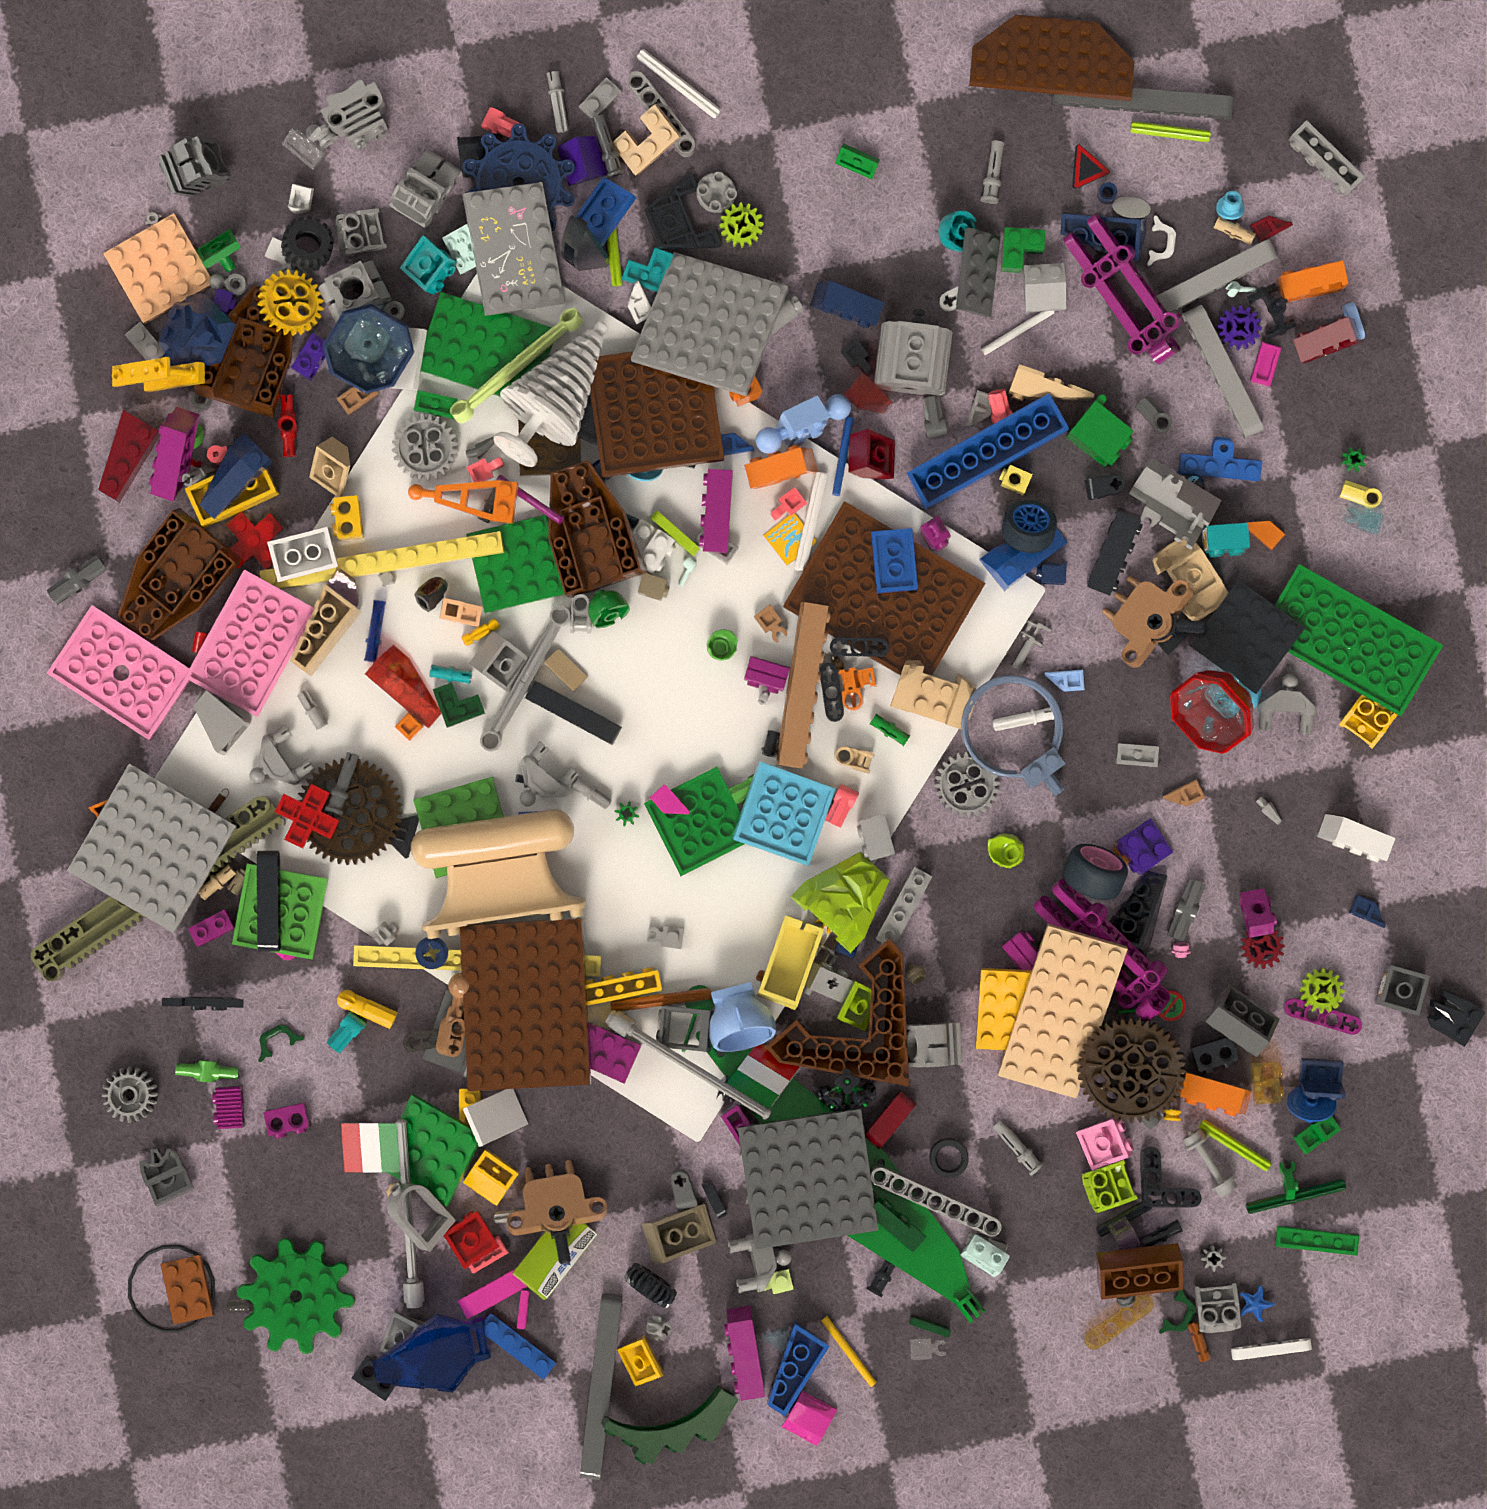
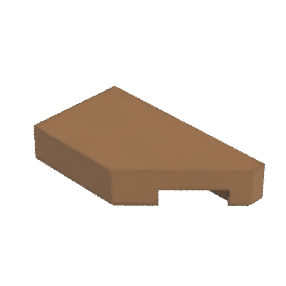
(354, 399)
(1186, 794)

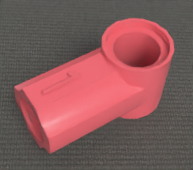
(498, 122)
(999, 405)
(842, 804)

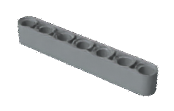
(1218, 276)
(1223, 371)
(944, 1204)

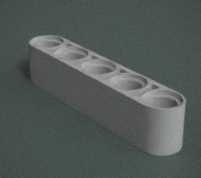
(647, 89)

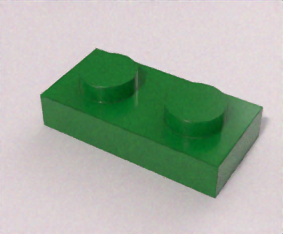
(857, 161)
(434, 404)

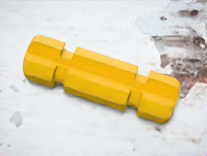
(480, 632)

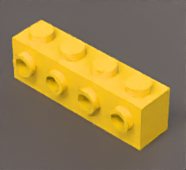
(623, 987)

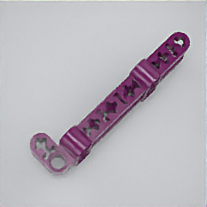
(1159, 348)
(1146, 985)

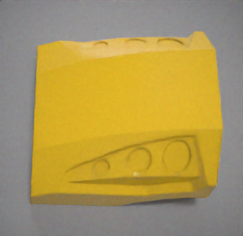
(1368, 723)

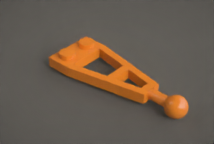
(504, 500)

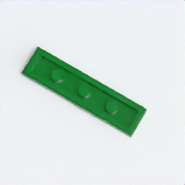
(1317, 1240)

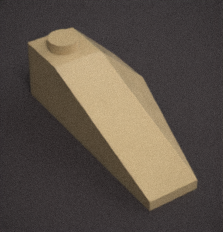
(1032, 385)

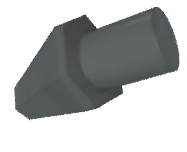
(480, 448)

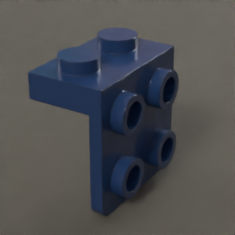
(1322, 1078)

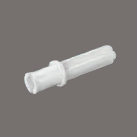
(1023, 719)

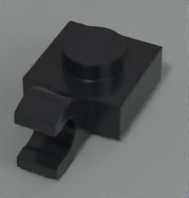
(856, 355)

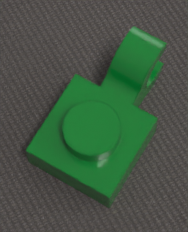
(1289, 1184)

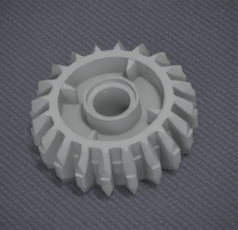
(117, 1097)

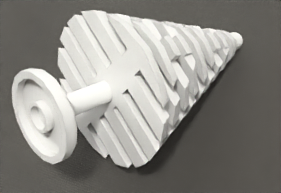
(552, 396)

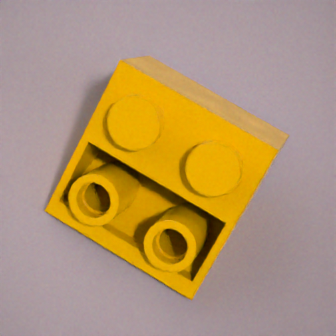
(491, 1177)

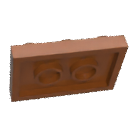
(187, 1289)

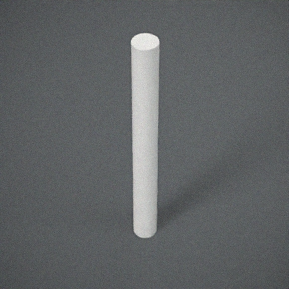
(1016, 331)

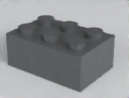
(1242, 1020)

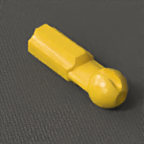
(366, 1008)

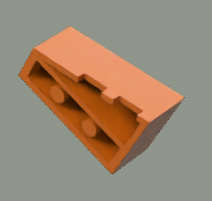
(1313, 281)
(1215, 1095)

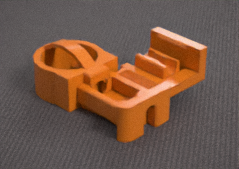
(855, 681)

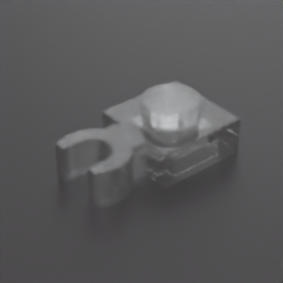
(923, 1348)

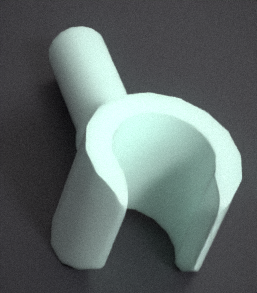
(1235, 287)
(690, 565)

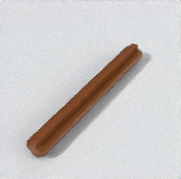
(661, 1000)

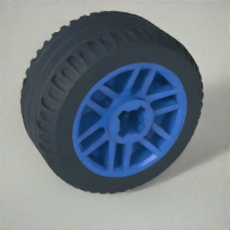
(1029, 526)

